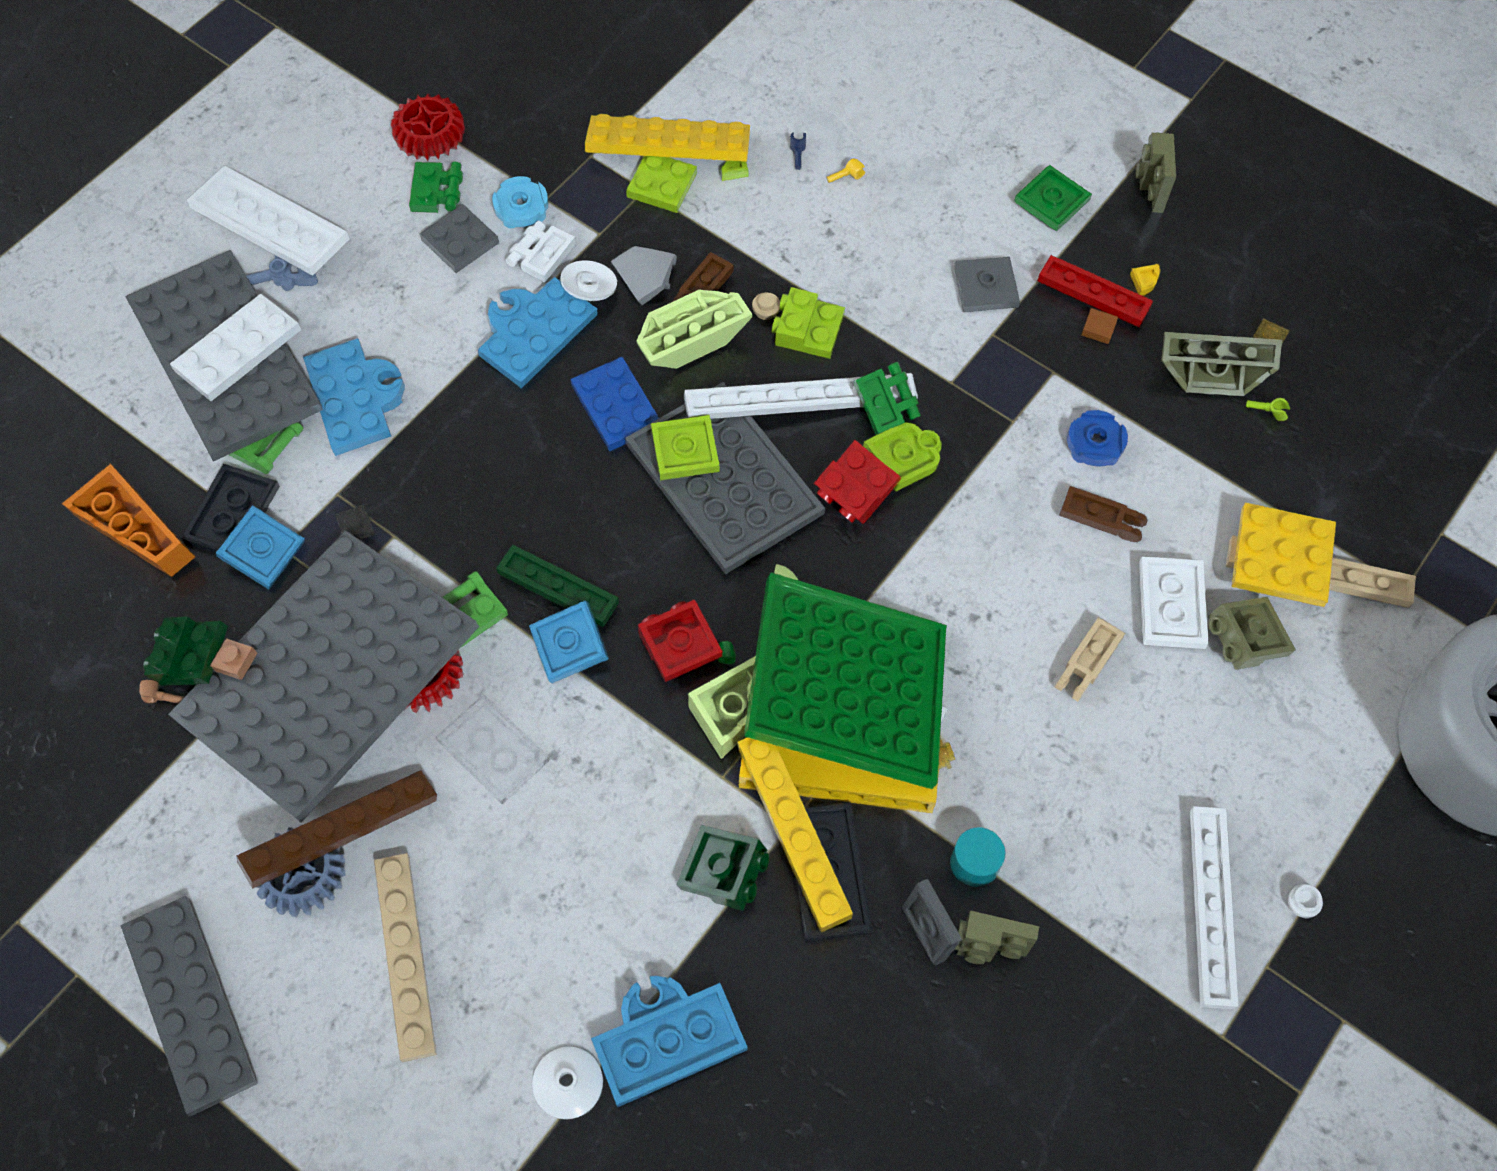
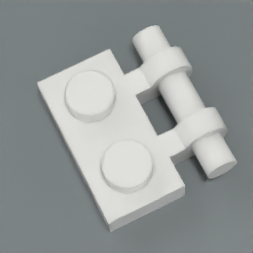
(547, 253)

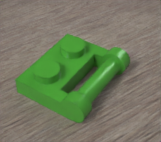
(251, 454)
(483, 608)

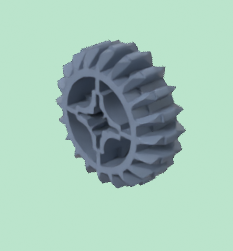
(290, 896)

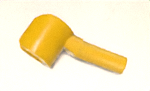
(853, 167)

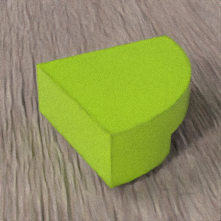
(734, 170)

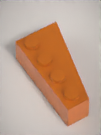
(125, 517)

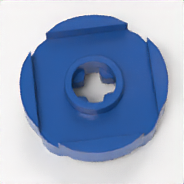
(1091, 452)

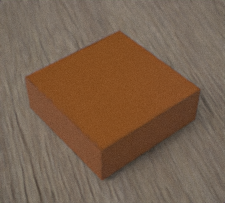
(1099, 326)

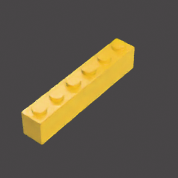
(839, 782)
(796, 833)

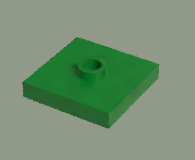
(1052, 197)

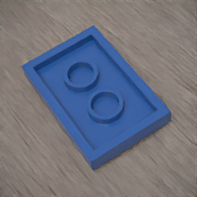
(614, 402)

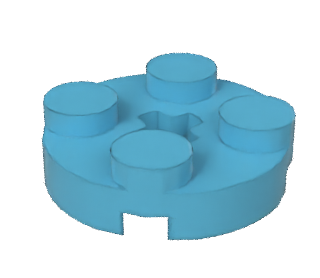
(525, 214)

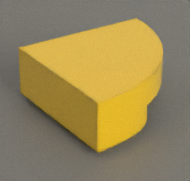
(1145, 278)

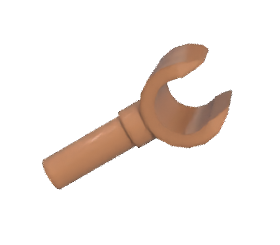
(150, 693)

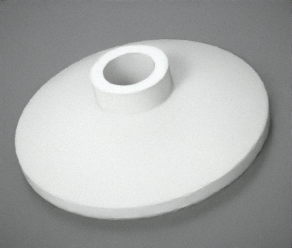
(588, 280)
(572, 1100)

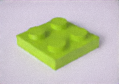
(662, 182)
(685, 447)

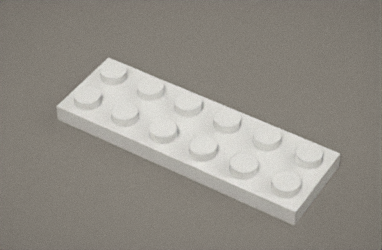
(268, 220)

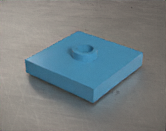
(260, 547)
(568, 642)

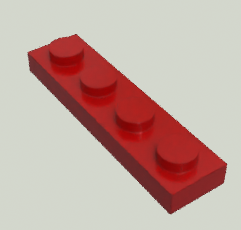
(1095, 290)

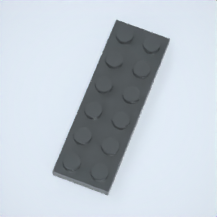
(188, 1006)

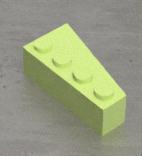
(723, 706)

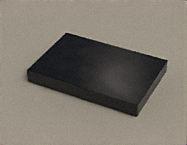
(226, 504)

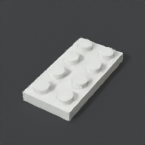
(235, 347)

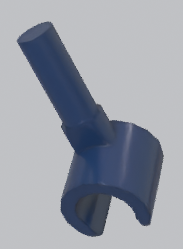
(798, 147)

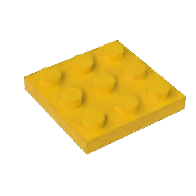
(1284, 554)

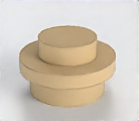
(766, 305)

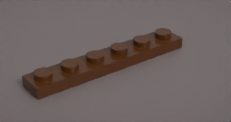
(335, 829)

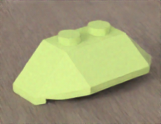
(692, 327)

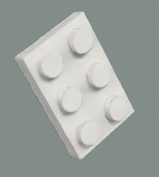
(1173, 602)

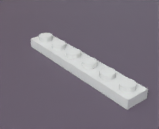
(1213, 908)

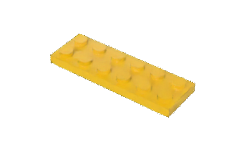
(668, 138)

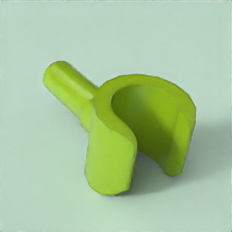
(1274, 407)

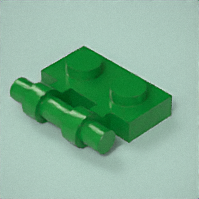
(427, 187)
(879, 400)

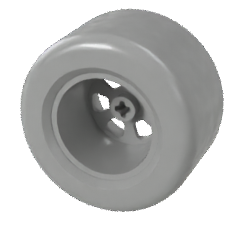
(1449, 731)

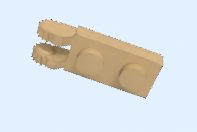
(1091, 656)

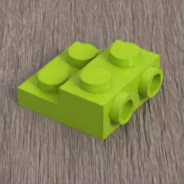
(807, 323)

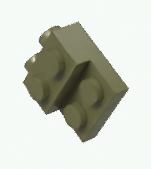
(1157, 169)
(1250, 632)
(987, 933)

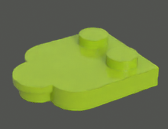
(907, 452)

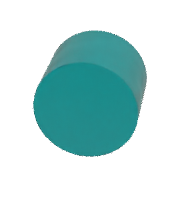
(977, 857)

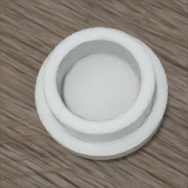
(1305, 901)

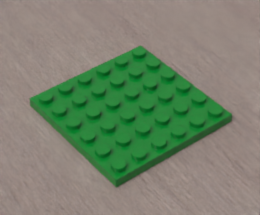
(848, 681)

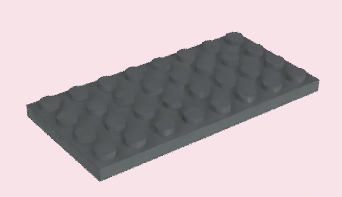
(184, 311)

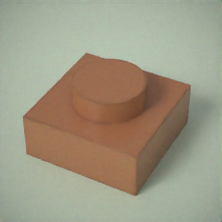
(234, 659)

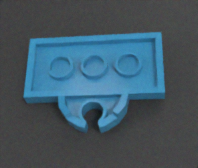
(533, 329)
(353, 394)
(666, 1038)

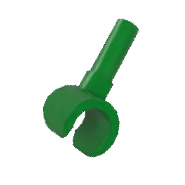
(728, 653)

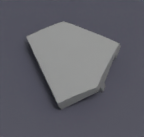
(645, 271)

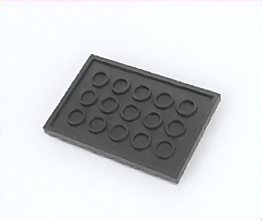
(744, 505)

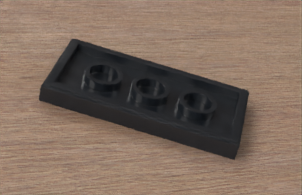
(838, 837)

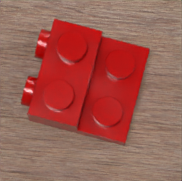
(857, 483)
(679, 640)

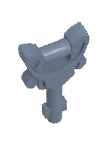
(281, 274)

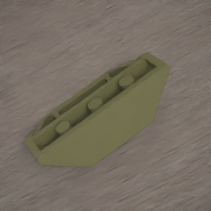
(1219, 362)

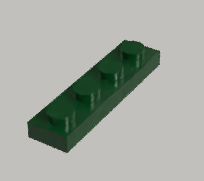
(556, 583)

